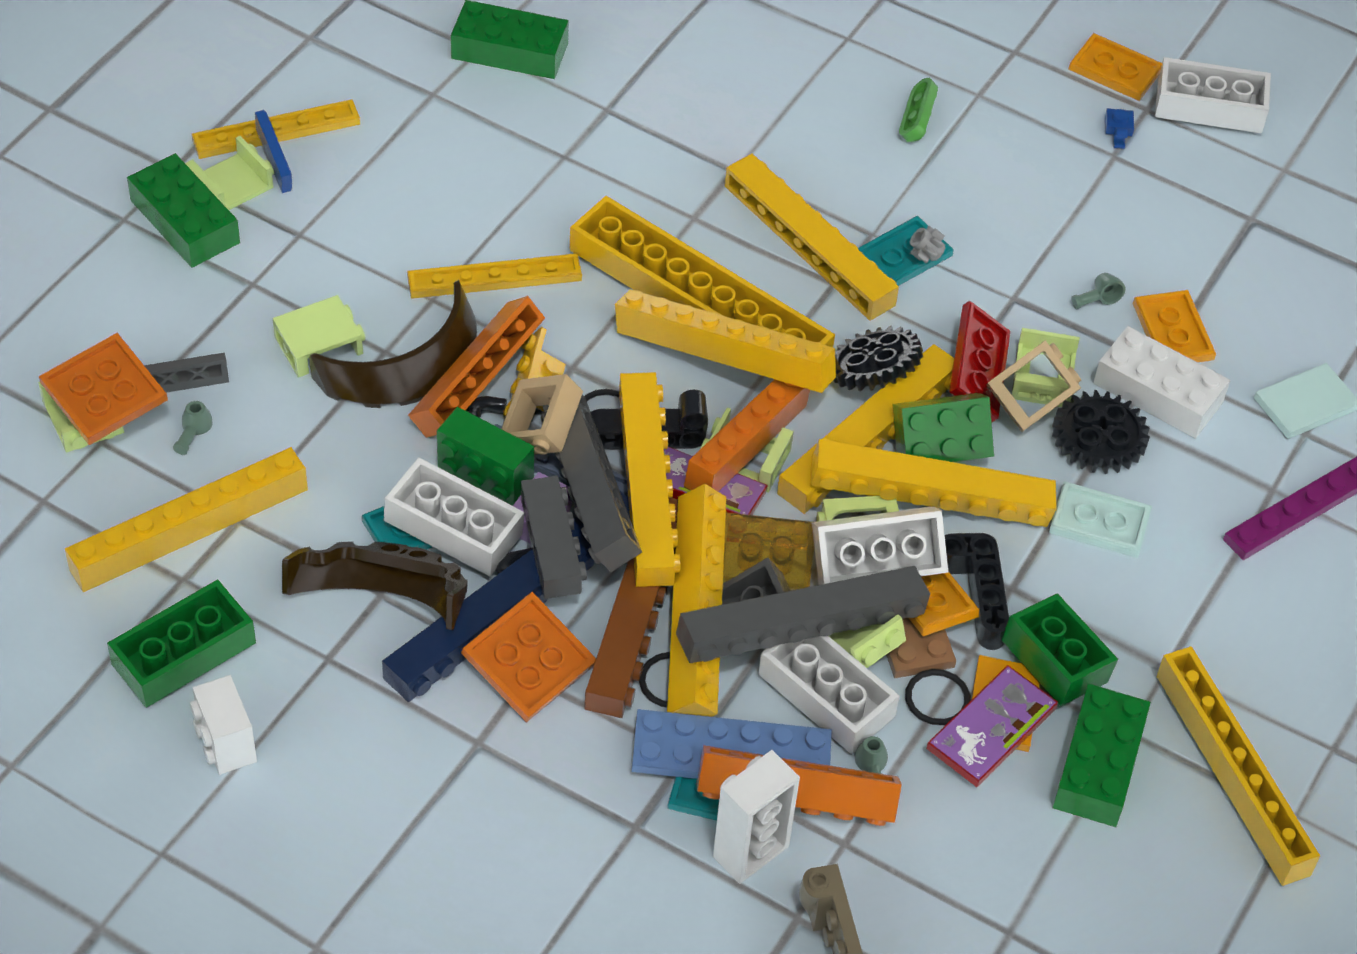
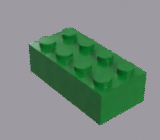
(509, 39)
(183, 210)
(181, 643)
(1102, 755)

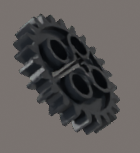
(877, 358)
(1100, 431)

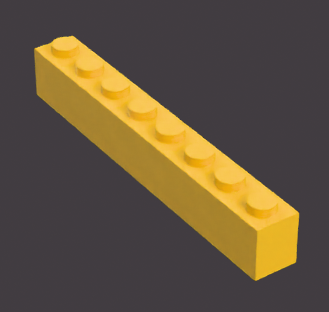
(811, 237)
(726, 340)
(870, 424)
(647, 479)
(933, 483)
(186, 519)
(698, 586)
(1238, 766)

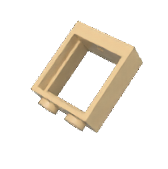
(563, 400)
(1008, 402)

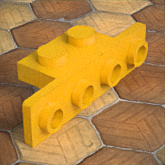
(535, 363)

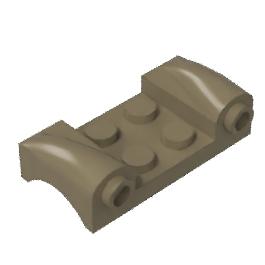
(828, 908)

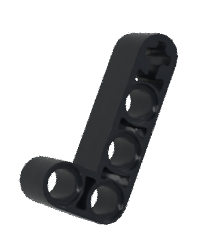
(684, 425)
(980, 559)

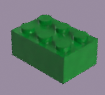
(945, 428)
(484, 455)
(1059, 649)

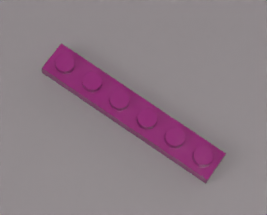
(1293, 511)

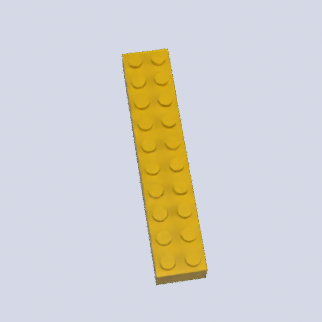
(670, 269)

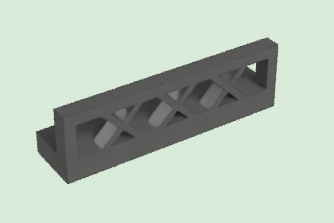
(190, 372)

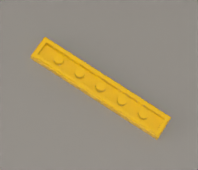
(286, 127)
(495, 275)

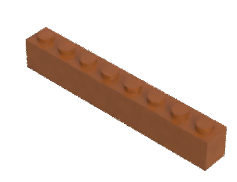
(625, 643)

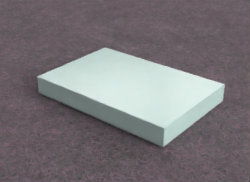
(1306, 400)
(1100, 519)

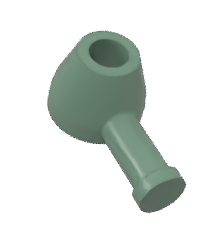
(1107, 290)
(195, 421)
(871, 760)

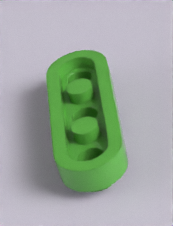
(918, 110)

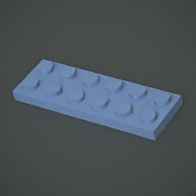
(674, 741)

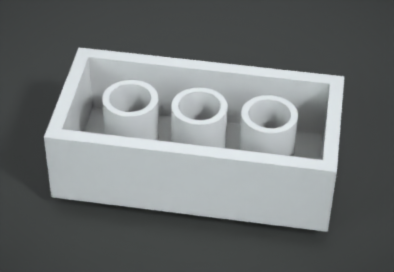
(1213, 95)
(1161, 381)
(453, 516)
(880, 544)
(830, 688)
(755, 815)

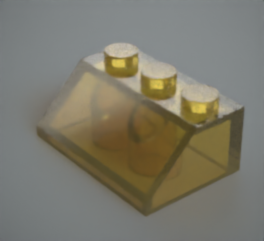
(783, 541)

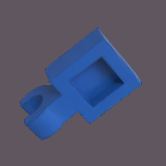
(1120, 125)

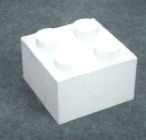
(223, 725)

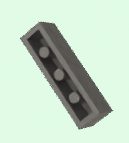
(552, 538)

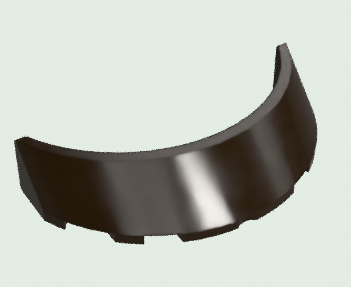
(403, 377)
(379, 567)

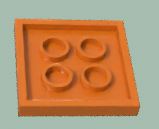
(103, 388)
(529, 656)

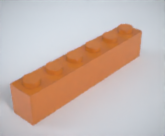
(477, 364)
(745, 435)
(820, 786)

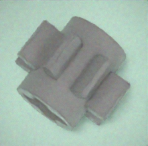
(927, 244)

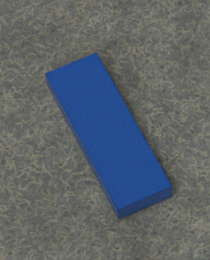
(273, 151)

